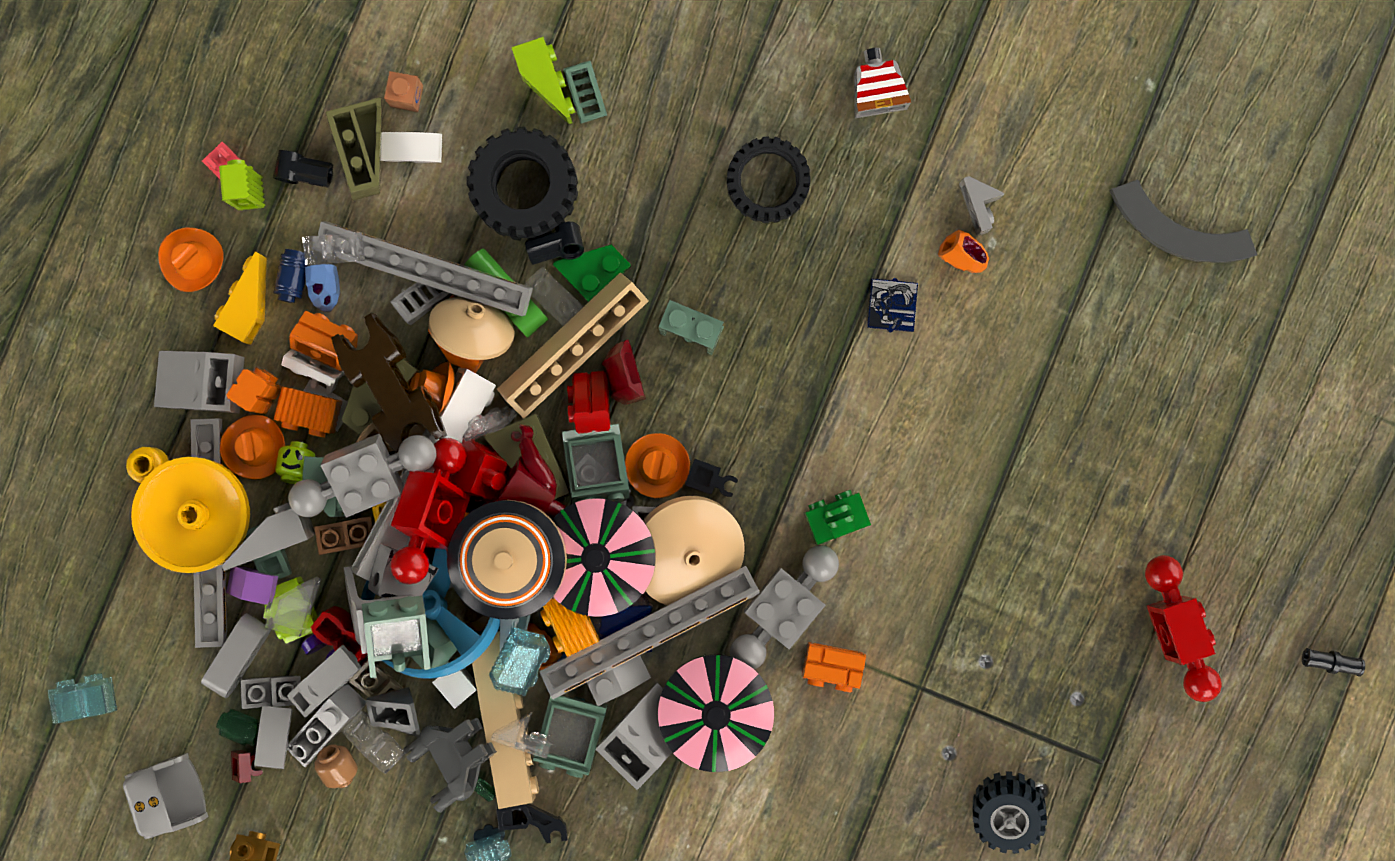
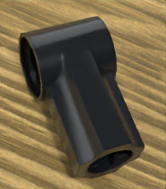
(295, 168)
(563, 242)

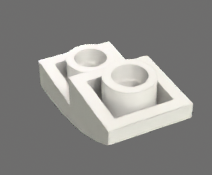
(411, 147)

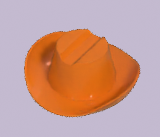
(190, 259)
(437, 382)
(252, 446)
(657, 465)

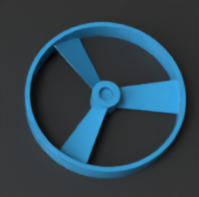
(466, 640)

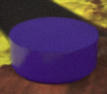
(312, 645)

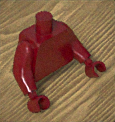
(529, 478)

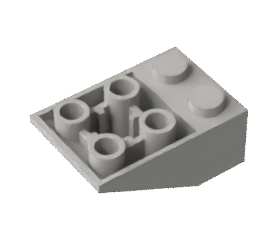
(197, 380)
(636, 742)

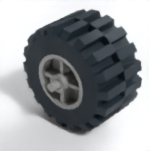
(1009, 812)

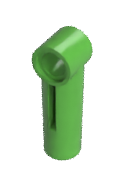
(534, 316)

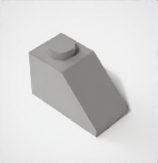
(619, 680)

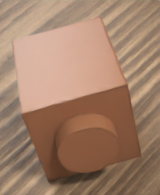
(403, 91)

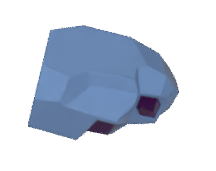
(323, 286)

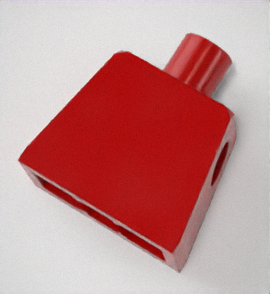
(481, 473)

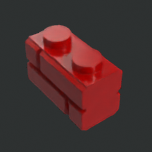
(590, 402)

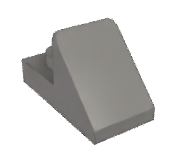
(976, 196)

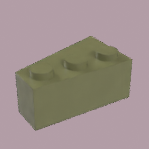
(358, 144)
(363, 404)
(510, 450)

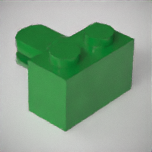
(837, 517)

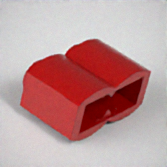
(336, 629)

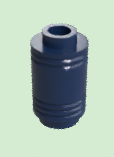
(290, 276)

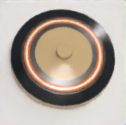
(506, 559)

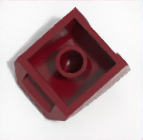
(623, 374)

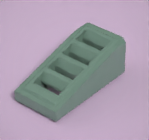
(576, 69)

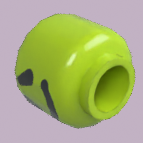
(291, 461)

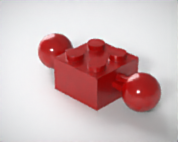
(429, 511)
(1182, 629)

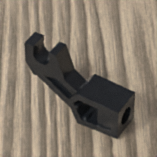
(535, 816)

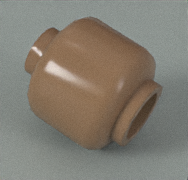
(335, 766)

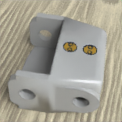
(165, 797)

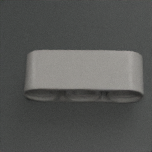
(235, 656)

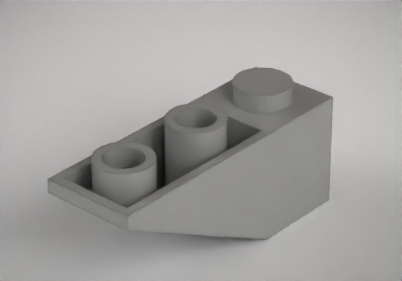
(324, 681)
(326, 724)

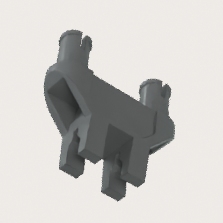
(454, 758)

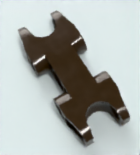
(378, 368)

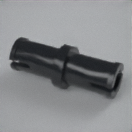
(1333, 662)

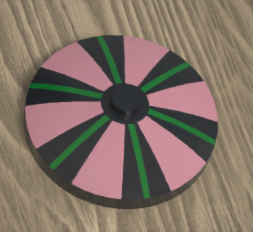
(607, 557)
(715, 713)

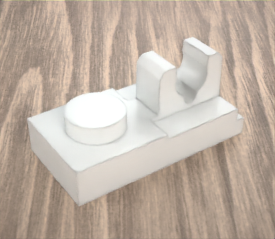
(307, 366)

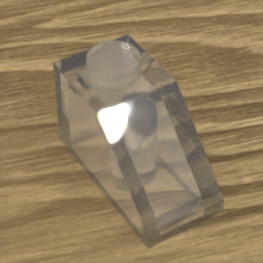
(292, 610)

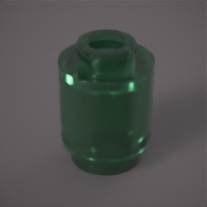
(238, 727)

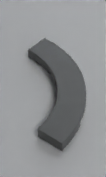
(1175, 238)

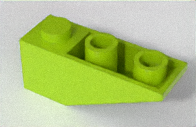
(537, 71)

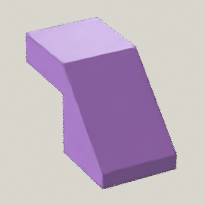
(251, 585)

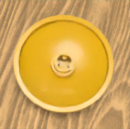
(190, 514)

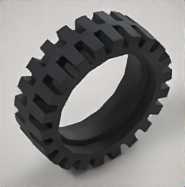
(768, 146)

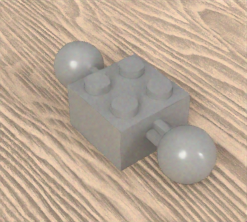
(362, 475)
(785, 606)

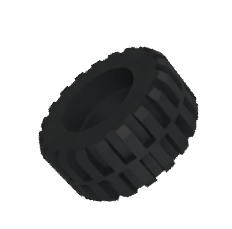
(501, 153)

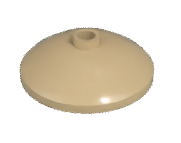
(471, 328)

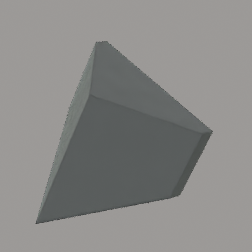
(394, 711)

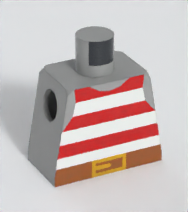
(879, 86)

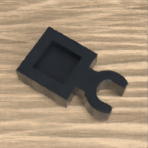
(706, 477)

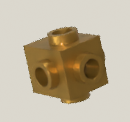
(253, 848)

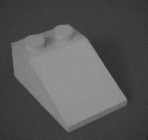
(273, 534)

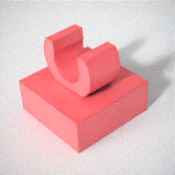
(219, 157)

